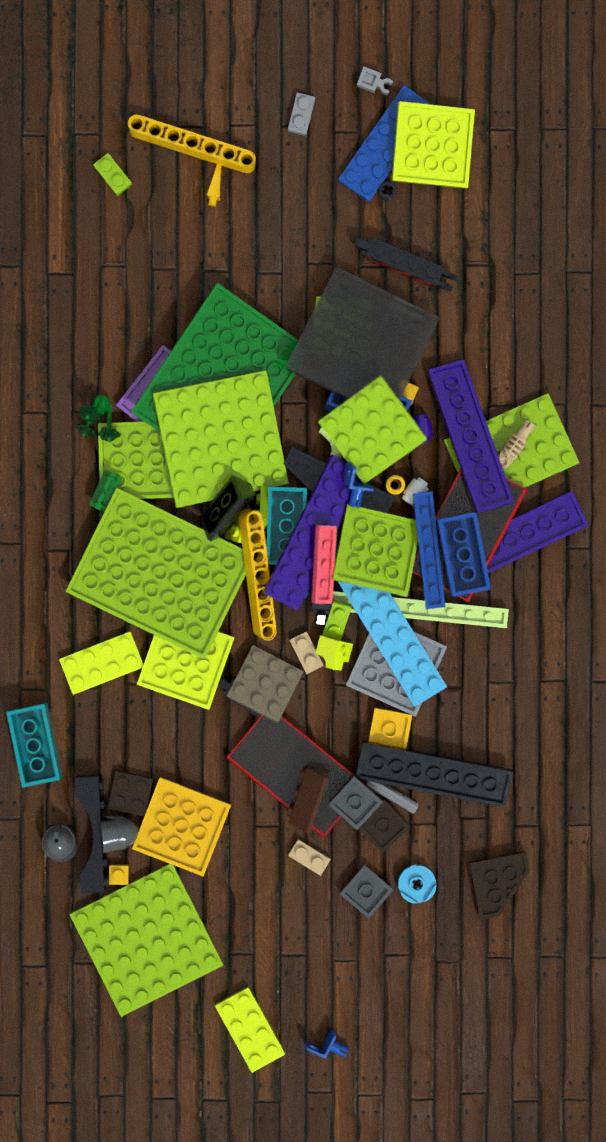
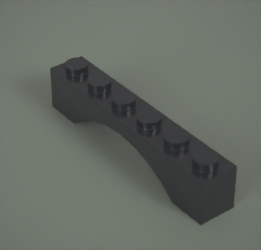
(89, 794)

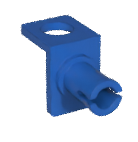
(357, 487)
(328, 1045)

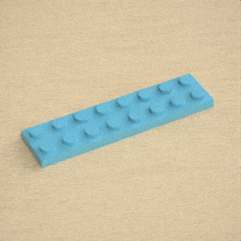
(396, 642)

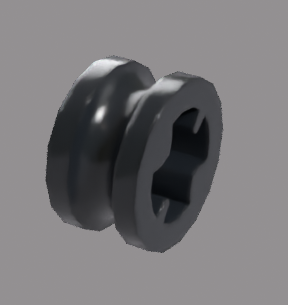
(386, 197)

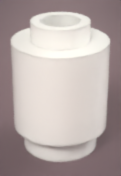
(414, 486)

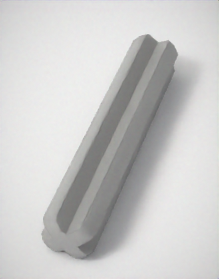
(394, 796)

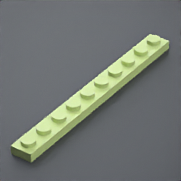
(450, 613)

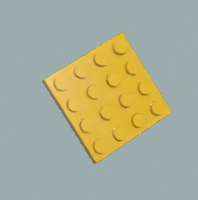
(181, 826)

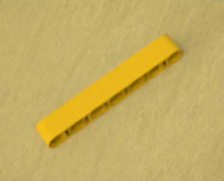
(185, 137)
(252, 566)

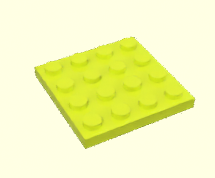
(433, 145)
(184, 674)

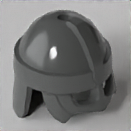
(118, 833)
(65, 847)

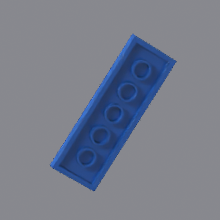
(375, 157)

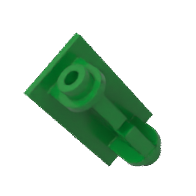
(105, 490)

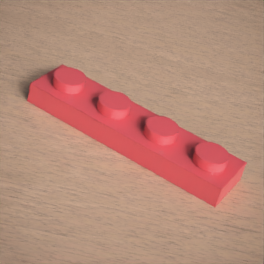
(324, 564)

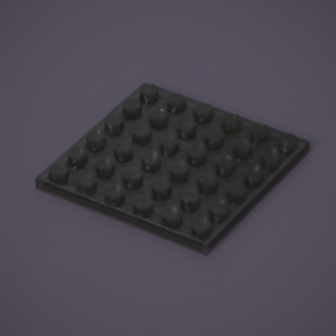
(360, 336)

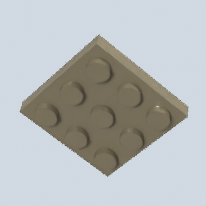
(265, 684)

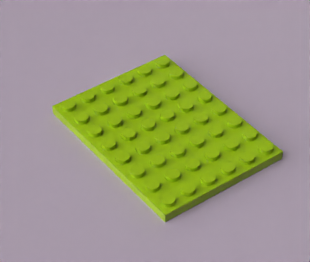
(159, 573)

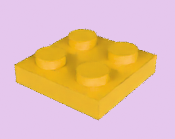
(390, 727)

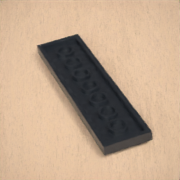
(434, 773)

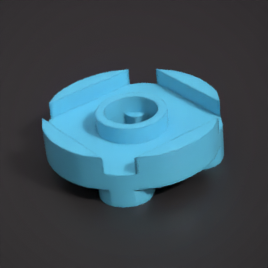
(422, 893)

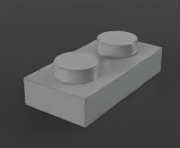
(301, 114)

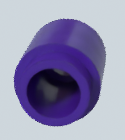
(425, 425)

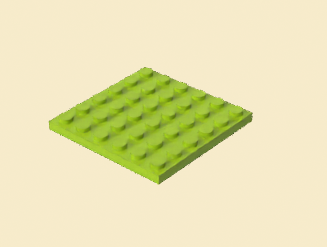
(220, 433)
(146, 939)

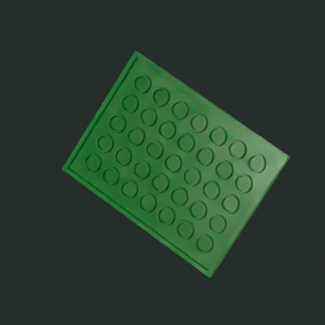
(221, 343)

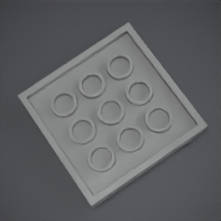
(375, 678)

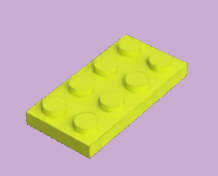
(101, 663)
(250, 1029)

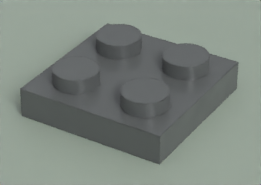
(355, 802)
(366, 891)

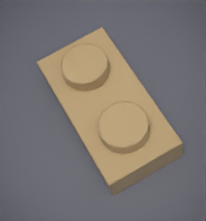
(306, 652)
(309, 857)

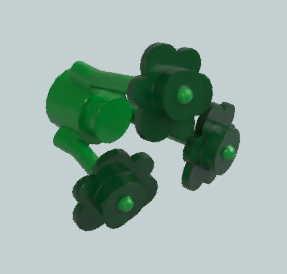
(92, 414)

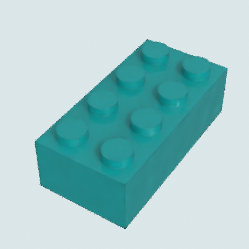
(284, 511)
(34, 744)

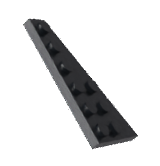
(309, 470)

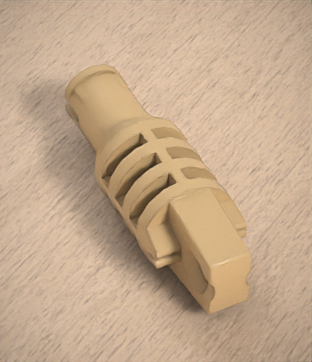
(515, 444)

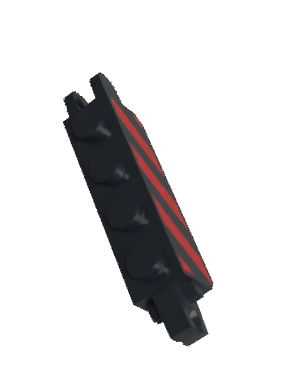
(405, 263)

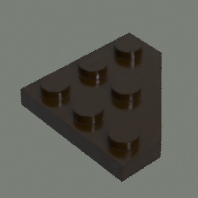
(497, 881)

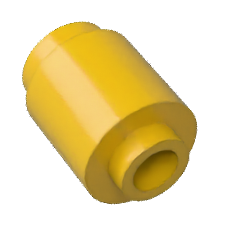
(399, 480)

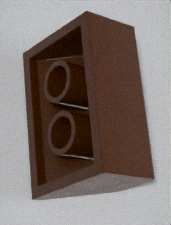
(308, 798)

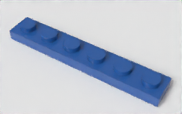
(429, 550)

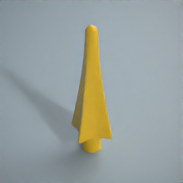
(214, 189)

